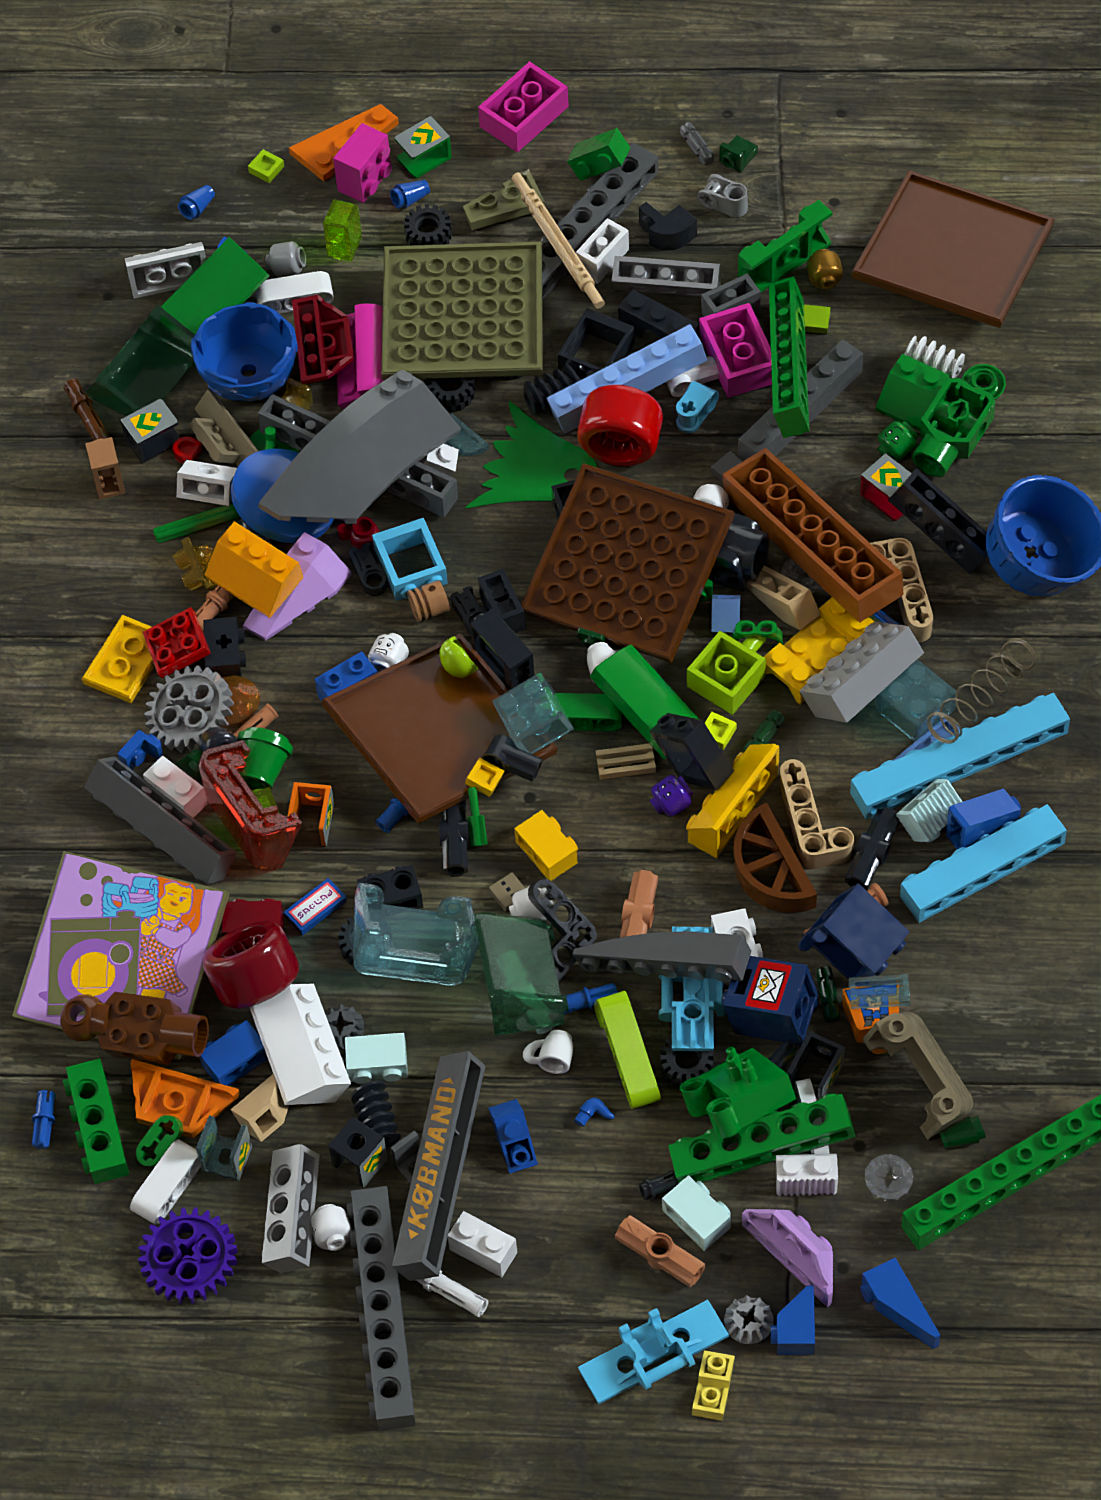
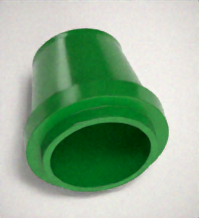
(266, 756)

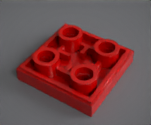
(176, 642)

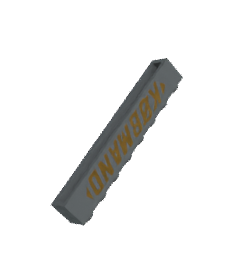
(438, 1166)

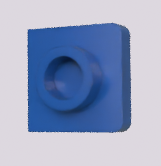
(137, 747)

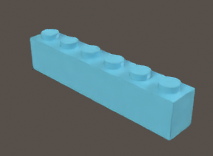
(982, 863)

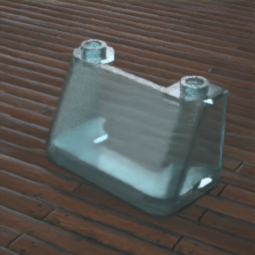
(413, 941)

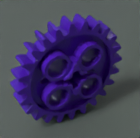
(167, 1241)

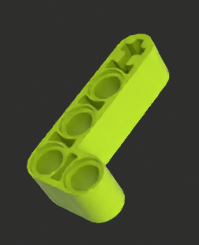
(628, 1049)

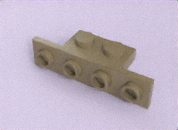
(220, 431)

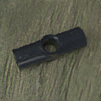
(454, 840)
(872, 848)

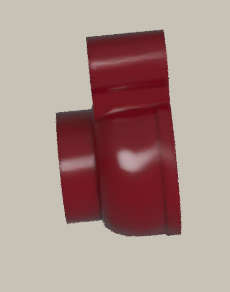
(358, 533)

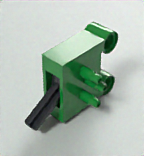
(740, 1089)

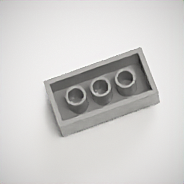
(861, 671)

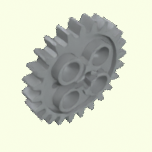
(185, 702)

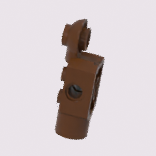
(136, 1027)

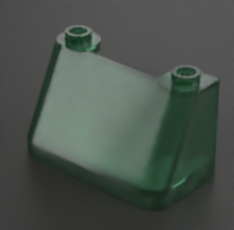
(146, 365)
(519, 972)

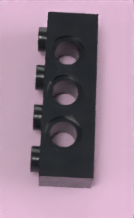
(941, 520)

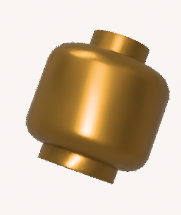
(824, 269)

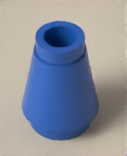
(408, 193)
(195, 202)

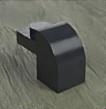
(667, 231)

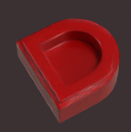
(187, 449)

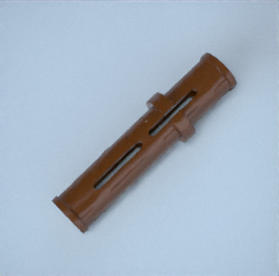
(83, 406)

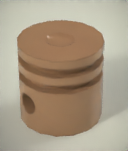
(428, 601)

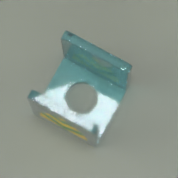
(212, 1145)

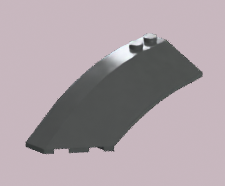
(361, 452)

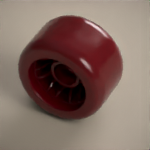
(251, 964)

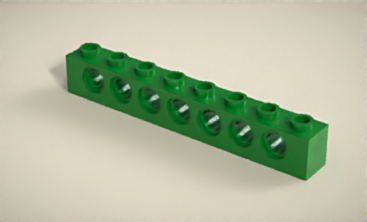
(788, 357)
(1003, 1175)

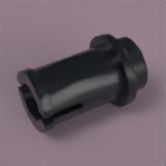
(658, 1185)

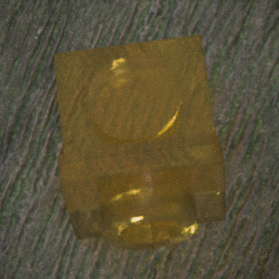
(298, 394)

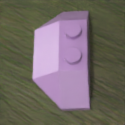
(795, 1247)

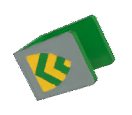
(424, 147)

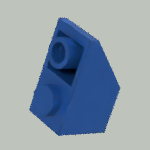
(513, 1135)

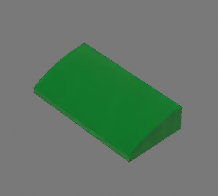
(219, 282)
(638, 691)

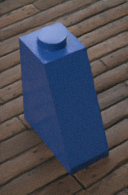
(980, 816)

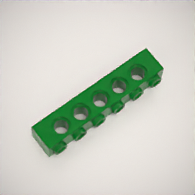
(750, 1154)

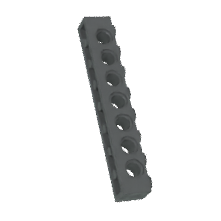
(603, 200)
(417, 485)
(398, 1410)

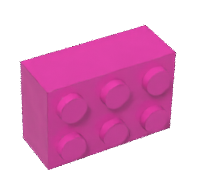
(523, 106)
(738, 349)

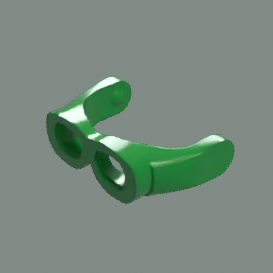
(775, 632)

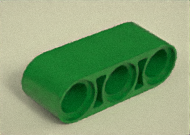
(590, 712)

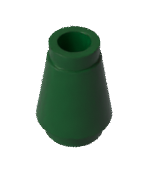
(963, 1133)

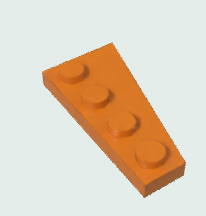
(319, 150)

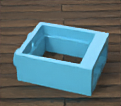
(401, 538)

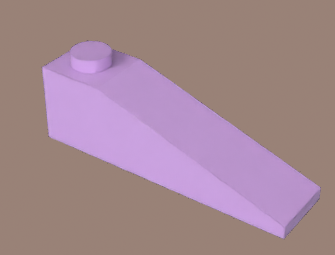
(323, 578)

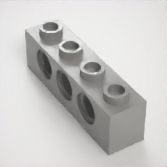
(665, 276)
(290, 1208)

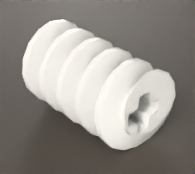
(935, 358)

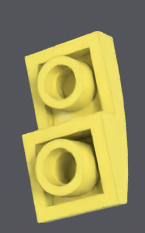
(713, 1385)

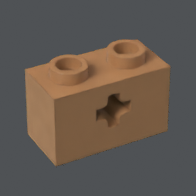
(105, 468)

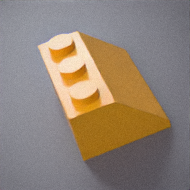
(253, 570)

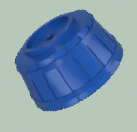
(1055, 522)

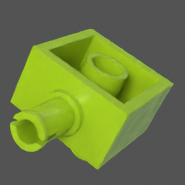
(727, 670)

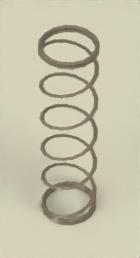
(952, 721)

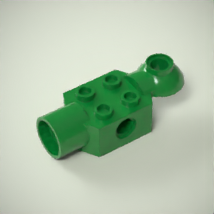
(958, 418)

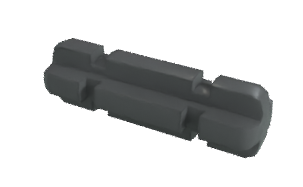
(697, 143)

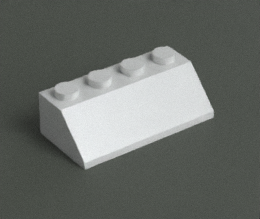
(301, 1046)

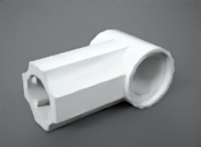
(702, 373)

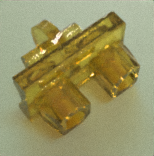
(198, 560)

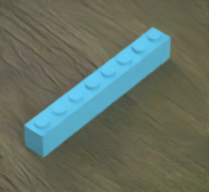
(973, 751)

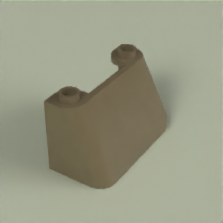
(909, 1033)

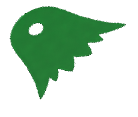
(529, 463)

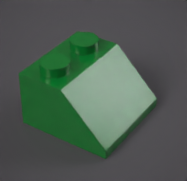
(910, 391)

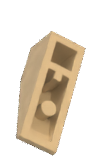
(785, 598)

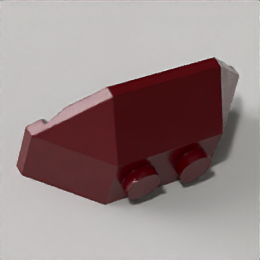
(321, 338)

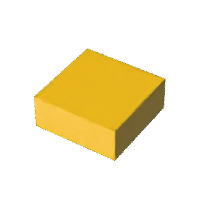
(484, 777)

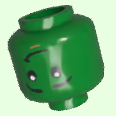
(897, 440)

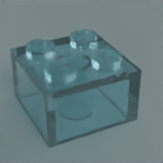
(913, 698)
(533, 714)

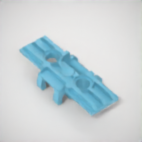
(699, 1002)
(650, 1344)

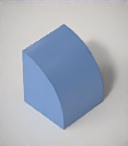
(725, 612)

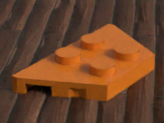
(176, 1094)

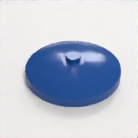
(252, 482)

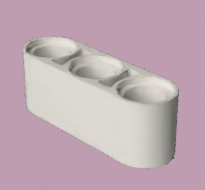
(281, 291)
(166, 1182)

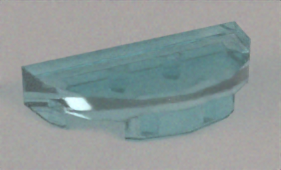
(467, 440)

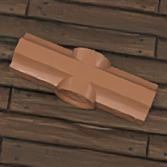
(639, 907)
(674, 1262)

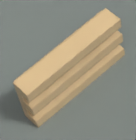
(624, 757)

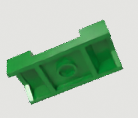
(789, 250)

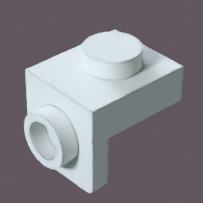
(442, 459)

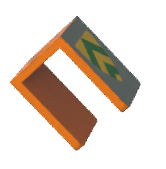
(326, 800)

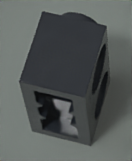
(499, 595)
(389, 883)

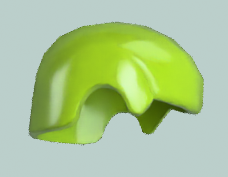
(455, 659)

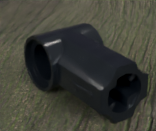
(505, 755)

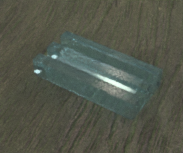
(873, 996)

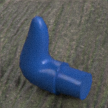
(589, 1108)

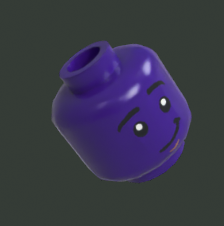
(671, 796)

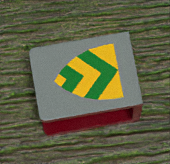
(881, 482)

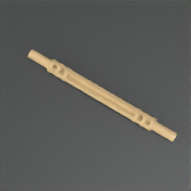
(558, 240)

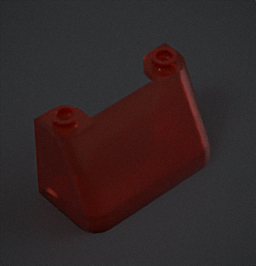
(257, 830)

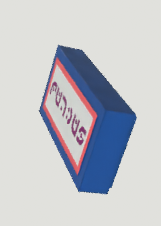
(315, 906)

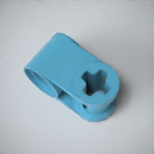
(695, 406)

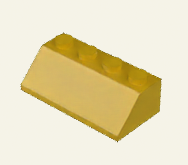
(734, 799)

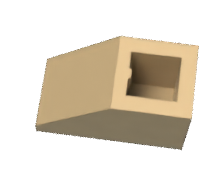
(262, 1109)

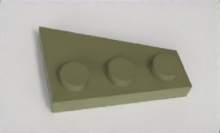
(500, 205)

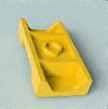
(814, 646)

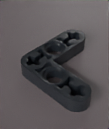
(567, 929)

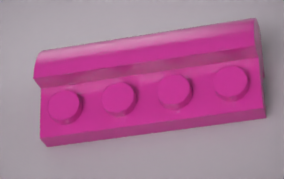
(367, 349)

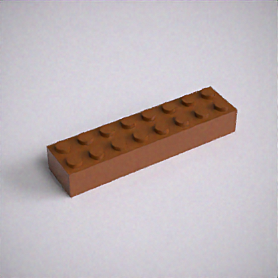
(813, 535)

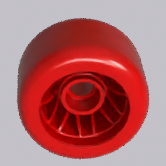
(620, 425)

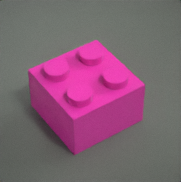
(362, 163)

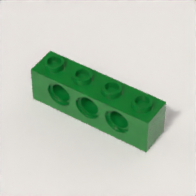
(110, 1162)

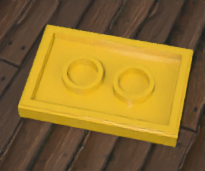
(122, 661)

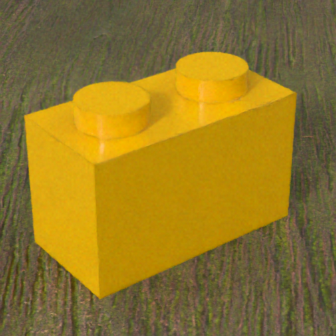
(546, 845)

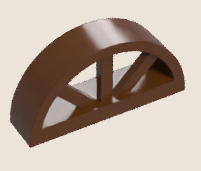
(805, 895)

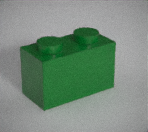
(598, 154)

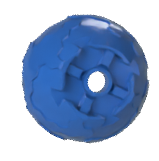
(245, 340)

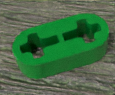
(153, 1137)

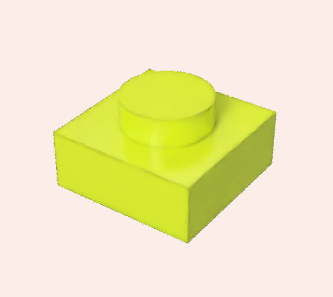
(720, 728)

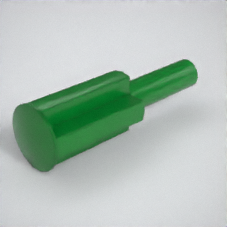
(476, 822)

